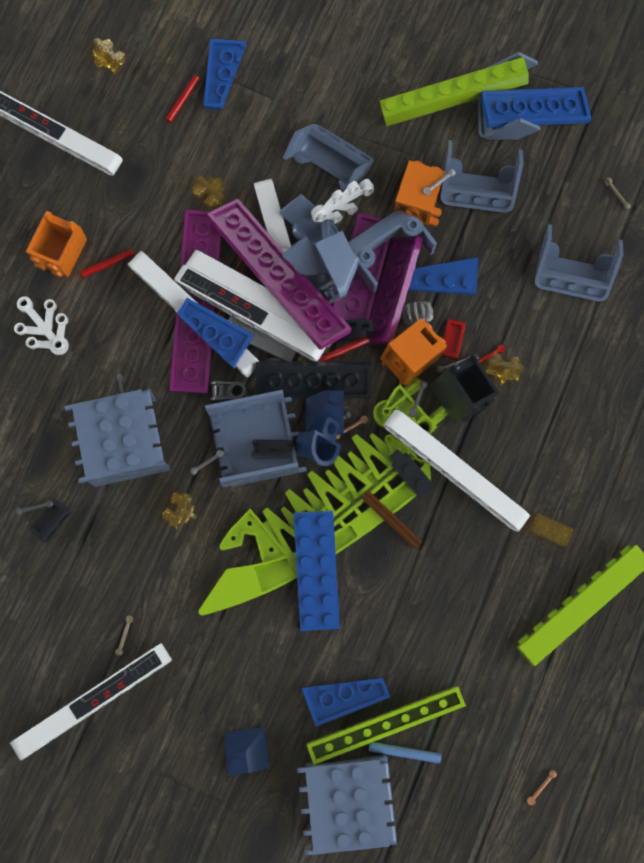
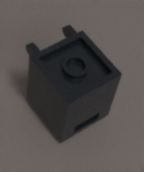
(465, 389)

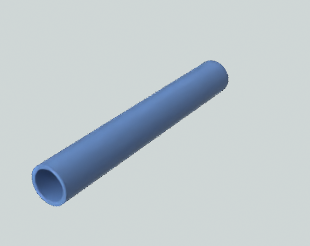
(405, 752)

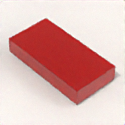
(453, 338)

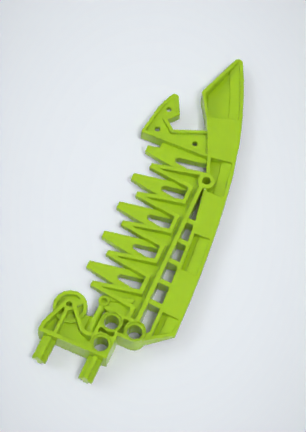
(280, 566)

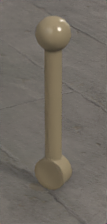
(608, 181)
(129, 619)

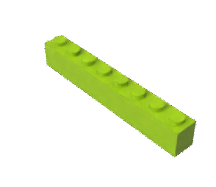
(454, 91)
(582, 606)
(385, 724)

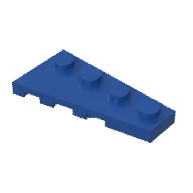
(221, 69)
(449, 278)
(220, 334)
(340, 699)

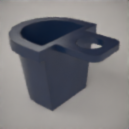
(319, 446)

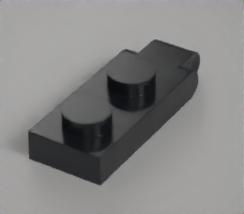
(359, 330)
(411, 473)

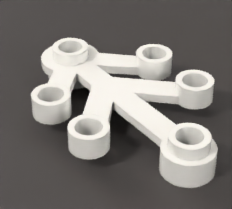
(341, 201)
(43, 328)

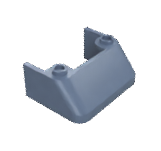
(515, 129)
(329, 153)
(478, 190)
(381, 232)
(304, 253)
(340, 264)
(576, 277)

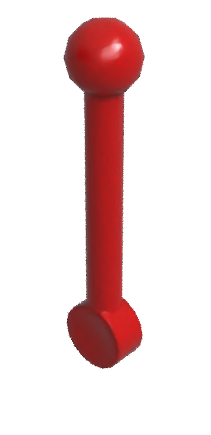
(501, 348)

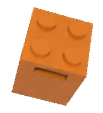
(411, 196)
(56, 245)
(413, 352)

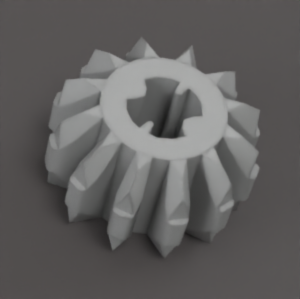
(414, 311)

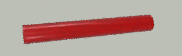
(183, 97)
(107, 263)
(344, 349)

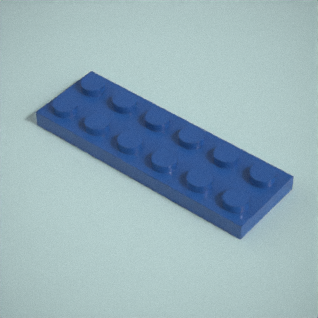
(536, 106)
(316, 570)

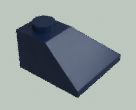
(324, 405)
(246, 751)

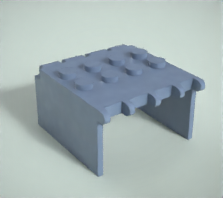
(248, 420)
(117, 438)
(349, 804)

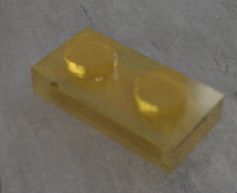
(551, 530)

